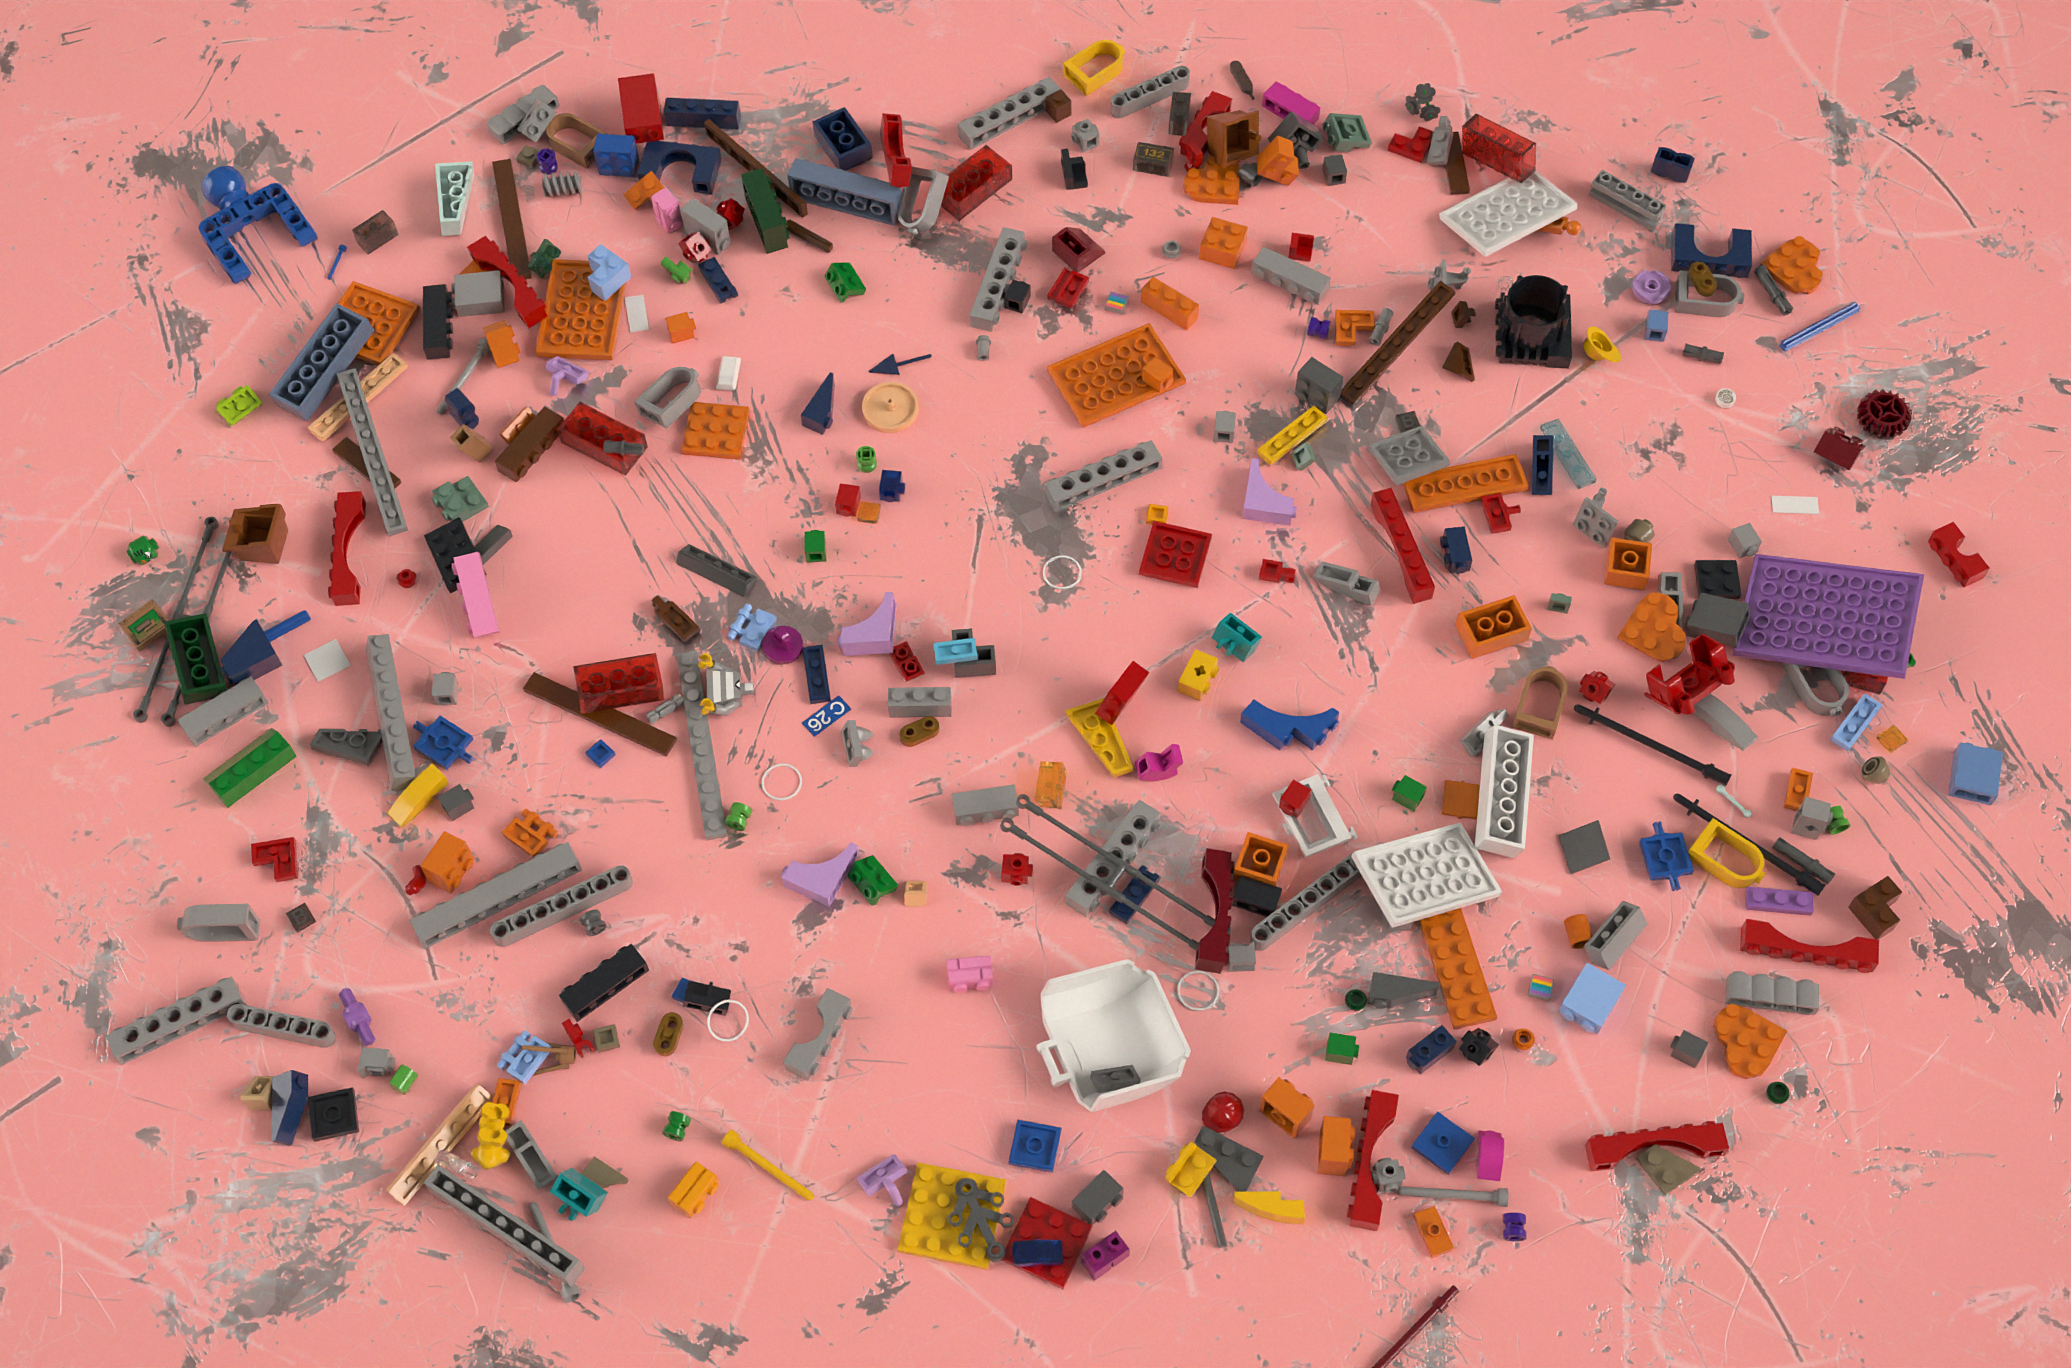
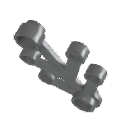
(979, 1215)

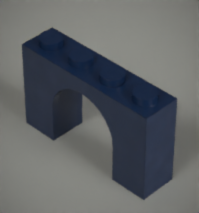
(706, 160)
(1734, 263)

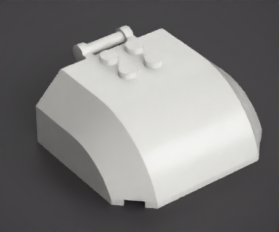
(1109, 1021)

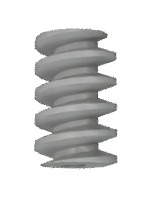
(562, 183)

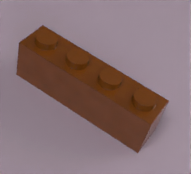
(529, 445)

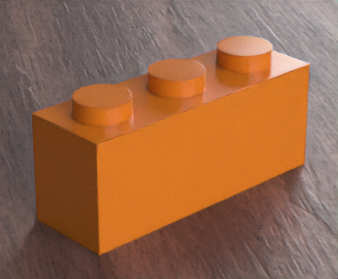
(1169, 303)

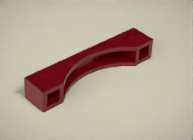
(1216, 873)

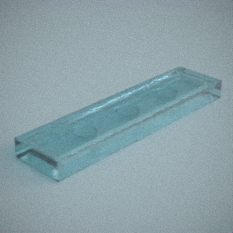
(1569, 454)

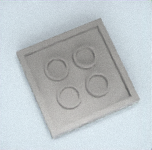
(1409, 455)

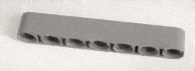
(551, 904)
(1303, 907)

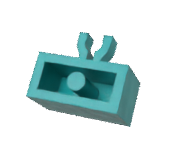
(1236, 637)
(578, 1193)

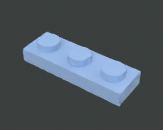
(1856, 722)

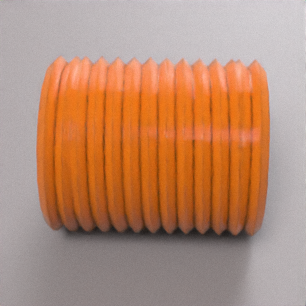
(1578, 930)

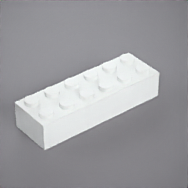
(1504, 791)

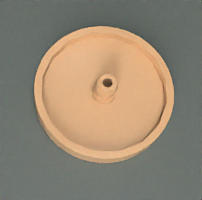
(890, 407)

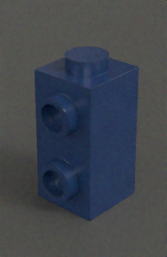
(1457, 549)
(1430, 1050)

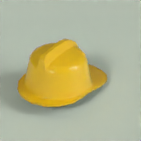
(1599, 346)

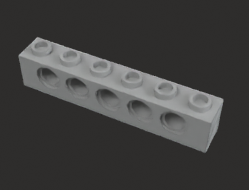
(1006, 114)
(997, 279)
(1096, 484)
(1140, 814)
(168, 1031)

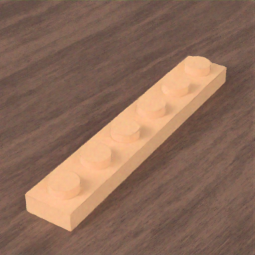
(371, 386)
(444, 1139)

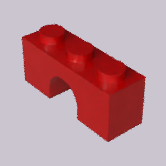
(1964, 568)

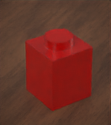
(847, 500)
(1294, 799)

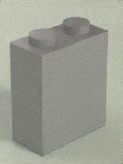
(710, 225)
(478, 293)

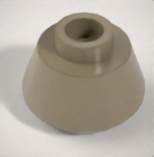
(1876, 770)

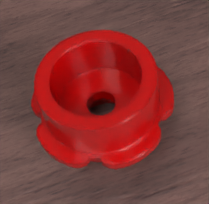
(408, 582)

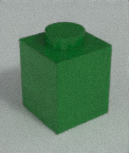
(815, 546)
(1408, 792)
(1341, 1048)

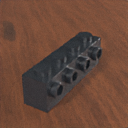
(437, 321)
(603, 982)

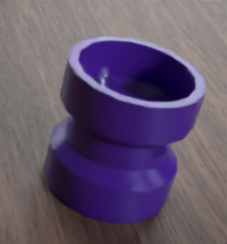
(547, 161)
(1318, 327)
(1514, 1227)

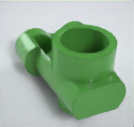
(679, 272)

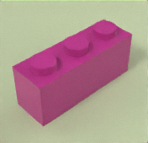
(1282, 101)

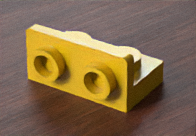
(1190, 1169)

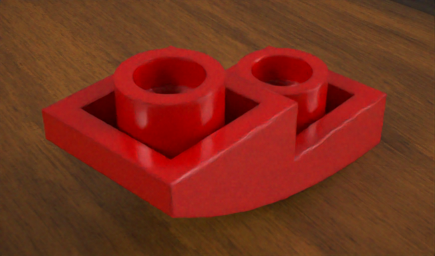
(906, 662)

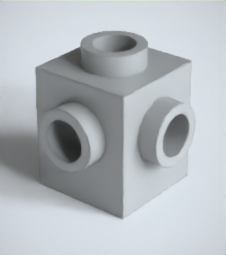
(1085, 135)
(1384, 1181)

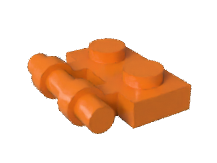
(525, 837)

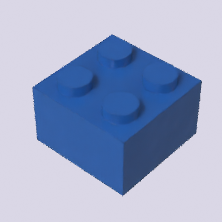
(616, 155)

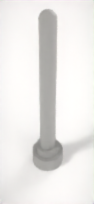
(483, 349)
(1498, 1196)
(568, 1293)

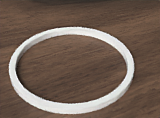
(1056, 587)
(786, 798)
(1192, 1008)
(744, 1029)

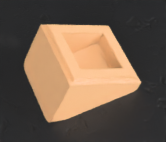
(915, 893)

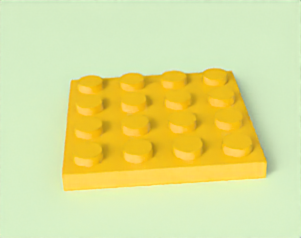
(926, 1221)

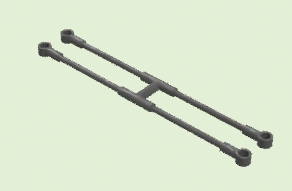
(177, 615)
(1121, 867)

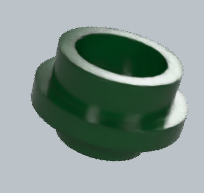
(1355, 1000)
(1777, 1092)

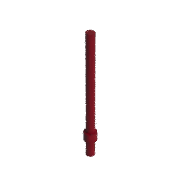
(1438, 1305)

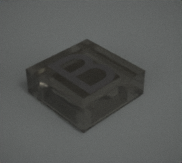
(1407, 421)
(301, 917)

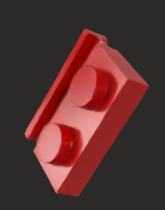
(1068, 288)

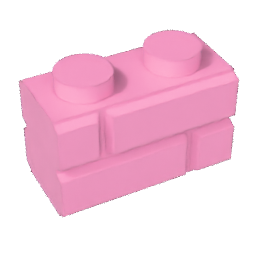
(667, 210)
(970, 973)

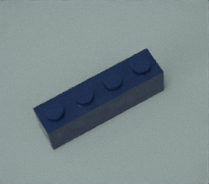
(694, 112)

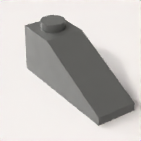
(1395, 990)

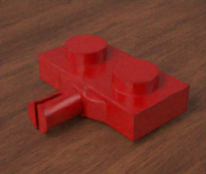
(1498, 512)

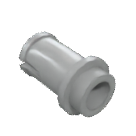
(983, 347)

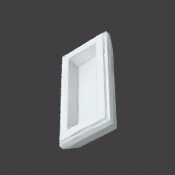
(728, 373)

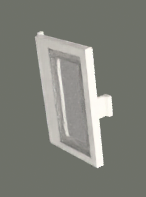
(1319, 822)

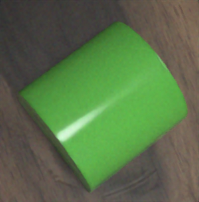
(403, 1079)

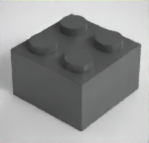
(1318, 385)

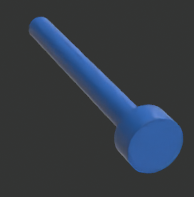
(342, 248)

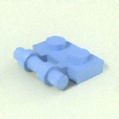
(758, 626)
(527, 1061)

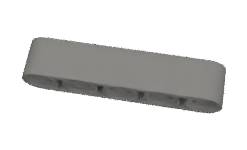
(1150, 92)
(288, 1032)

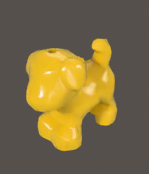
(492, 1136)

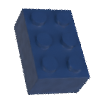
(842, 139)

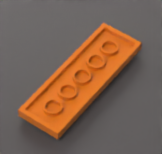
(1466, 483)
(1458, 969)

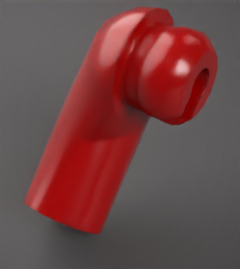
(417, 882)

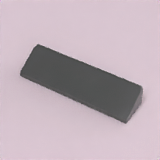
(493, 542)
(715, 570)

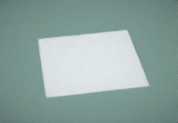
(327, 660)

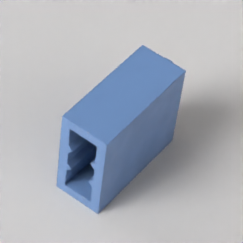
(1975, 773)

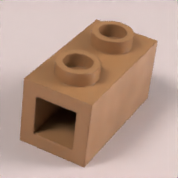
(471, 443)

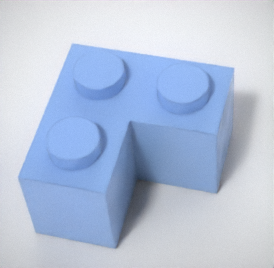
(609, 272)

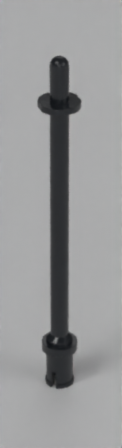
(1707, 770)
(1801, 877)

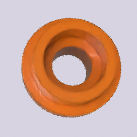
(1525, 1033)

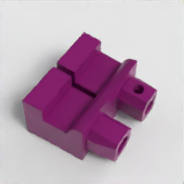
(1104, 1255)

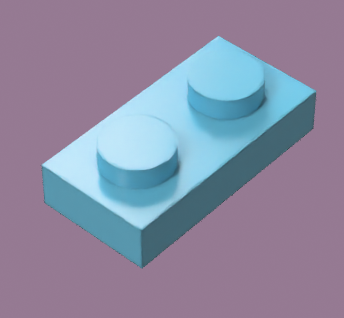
(955, 651)

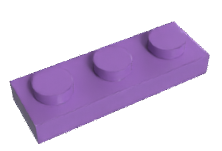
(1779, 900)

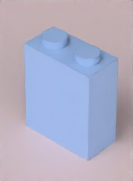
(1591, 998)

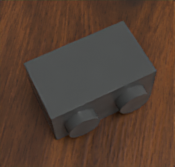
(1098, 1198)

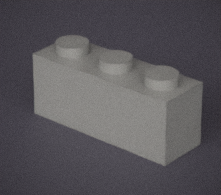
(919, 702)
(985, 805)
(1615, 935)

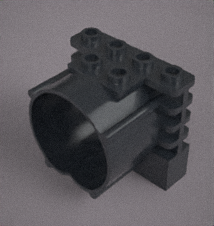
(1530, 342)

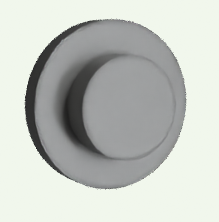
(1171, 249)

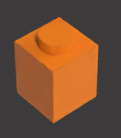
(680, 327)
(1157, 374)

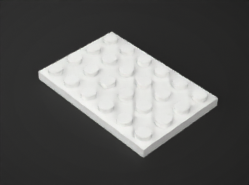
(1507, 212)
(1426, 874)

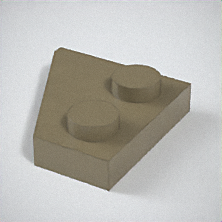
(1666, 1168)

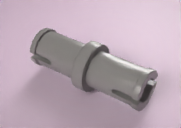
(1381, 326)

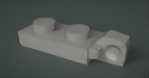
(1440, 142)
(1474, 738)

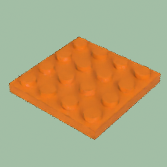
(387, 315)

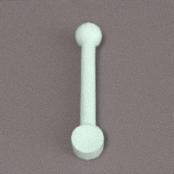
(1721, 790)

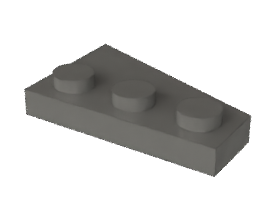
(350, 745)
(1234, 1160)

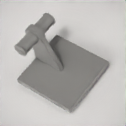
(1448, 278)
(1594, 520)

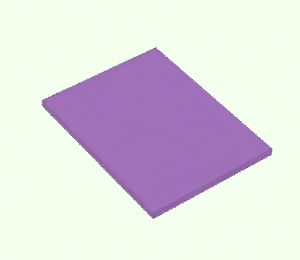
(1830, 615)

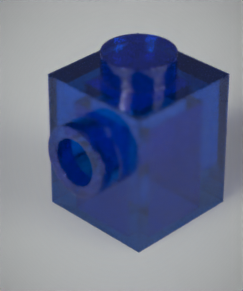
(891, 486)

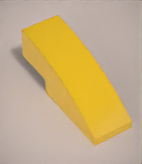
(418, 795)
(1270, 1206)

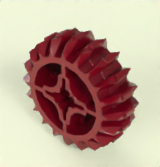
(1877, 404)

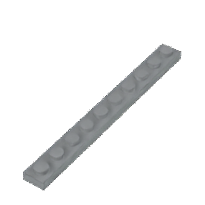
(372, 452)
(701, 746)

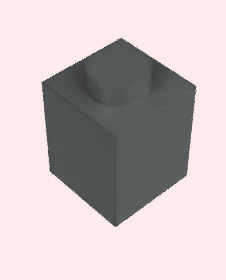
(1334, 170)
(456, 802)
(1688, 1048)

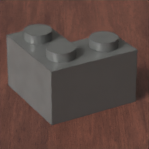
(1299, 131)
(986, 658)

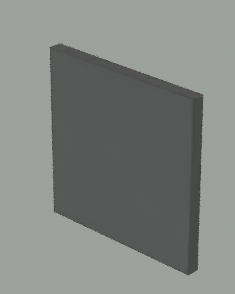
(1584, 847)

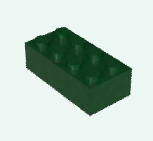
(765, 210)
(195, 658)

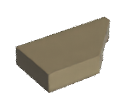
(603, 1174)

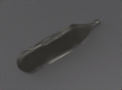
(1242, 78)

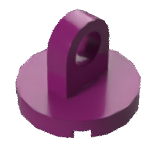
(782, 644)

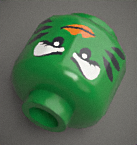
(142, 550)

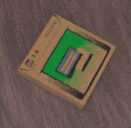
(145, 625)

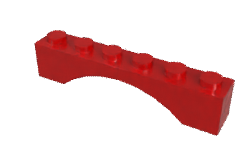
(897, 164)
(488, 258)
(350, 512)
(1415, 573)
(1762, 938)
(1702, 1140)
(1367, 1205)

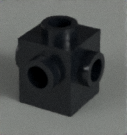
(1478, 1046)

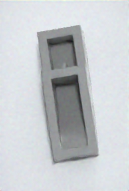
(1348, 582)
(1671, 585)
(1725, 722)
(530, 1155)

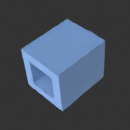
(1656, 325)

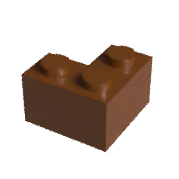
(1873, 907)

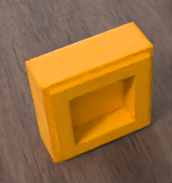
(1156, 513)

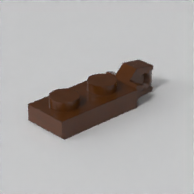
(675, 619)

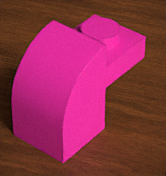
(1159, 765)
(1490, 1155)

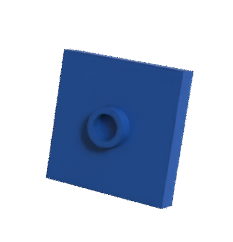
(1442, 1143)
(1035, 1146)

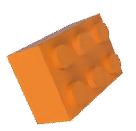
(1493, 626)

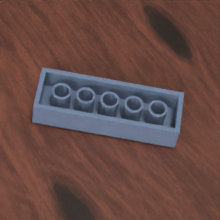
(845, 191)
(317, 364)

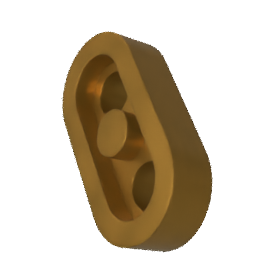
(1700, 276)
(920, 731)
(668, 1035)

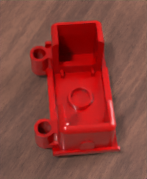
(1695, 680)

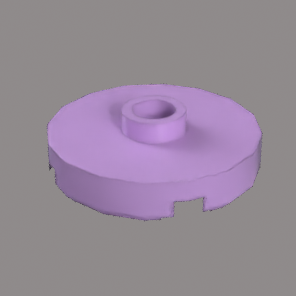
(1657, 281)

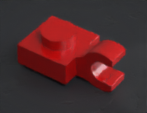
(1194, 156)
(1274, 570)
(574, 1033)

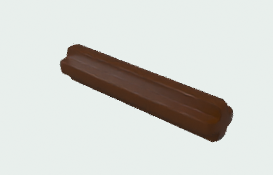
(809, 236)

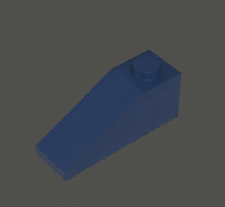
(819, 411)
(1542, 464)
(288, 1103)

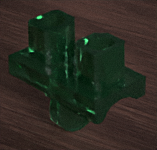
(543, 258)

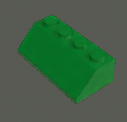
(250, 767)

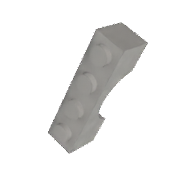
(805, 1058)

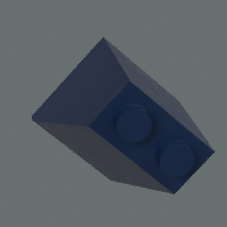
(250, 656)

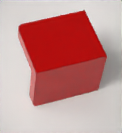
(1301, 247)

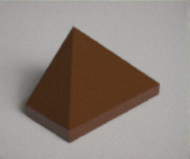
(1460, 362)

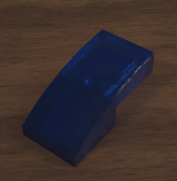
(1036, 1252)

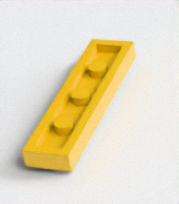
(1292, 435)

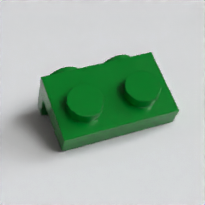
(844, 280)
(871, 879)

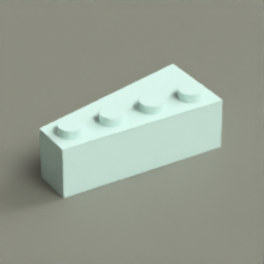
(453, 190)

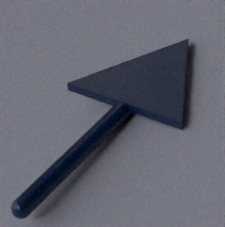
(890, 366)

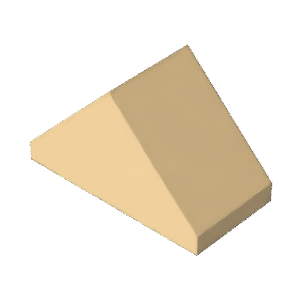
(258, 1094)

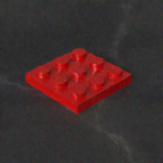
(1175, 554)
(1048, 1223)

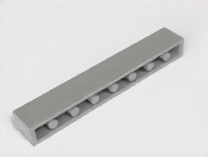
(390, 711)
(496, 894)
(504, 1226)

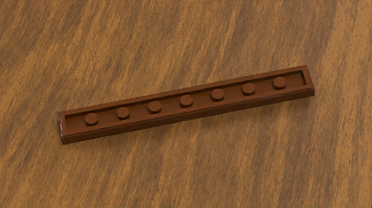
(750, 164)
(511, 216)
(1397, 343)
(609, 719)

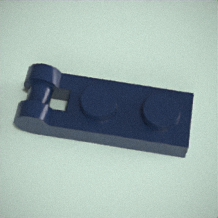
(717, 280)
(1135, 892)

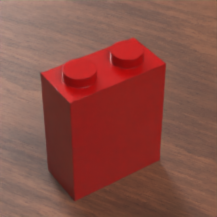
(1122, 692)

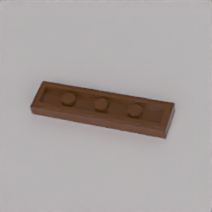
(1456, 168)
(352, 455)

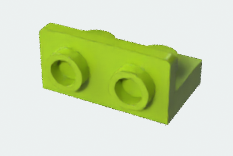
(238, 405)

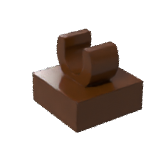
(1462, 314)

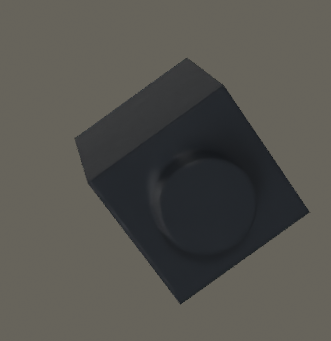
(1017, 296)

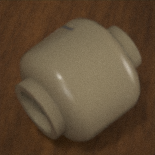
(1639, 531)

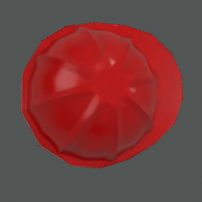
(1223, 1112)

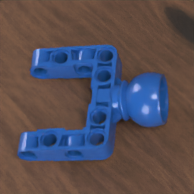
(227, 190)

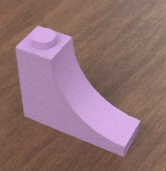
(1263, 502)
(873, 634)
(820, 880)

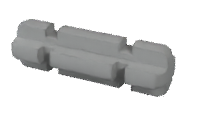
(665, 708)

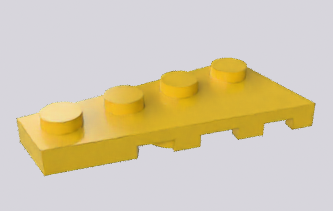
(1101, 737)

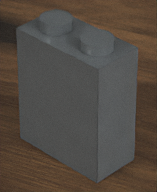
(1718, 618)

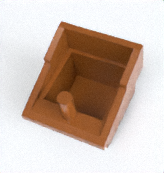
(1233, 136)
(257, 533)

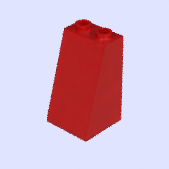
(641, 108)

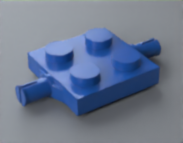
(443, 742)
(1666, 856)

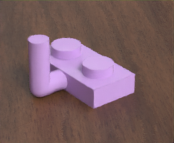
(564, 369)
(883, 1176)

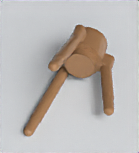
(564, 1054)

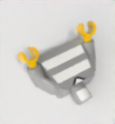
(723, 688)

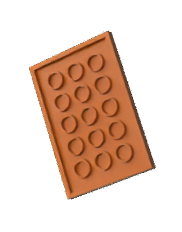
(578, 320)
(1110, 375)

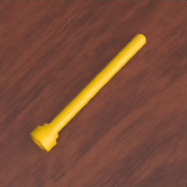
(733, 1141)

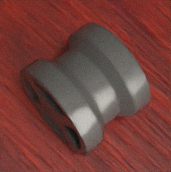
(593, 922)

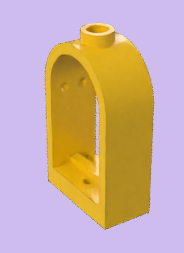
(1081, 80)
(1742, 845)

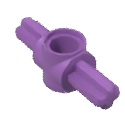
(357, 1017)

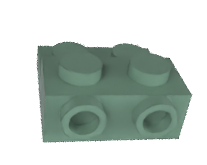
(1346, 132)
(459, 499)

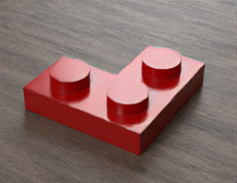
(1412, 148)
(281, 853)

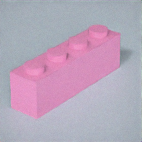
(476, 595)

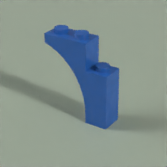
(1281, 728)

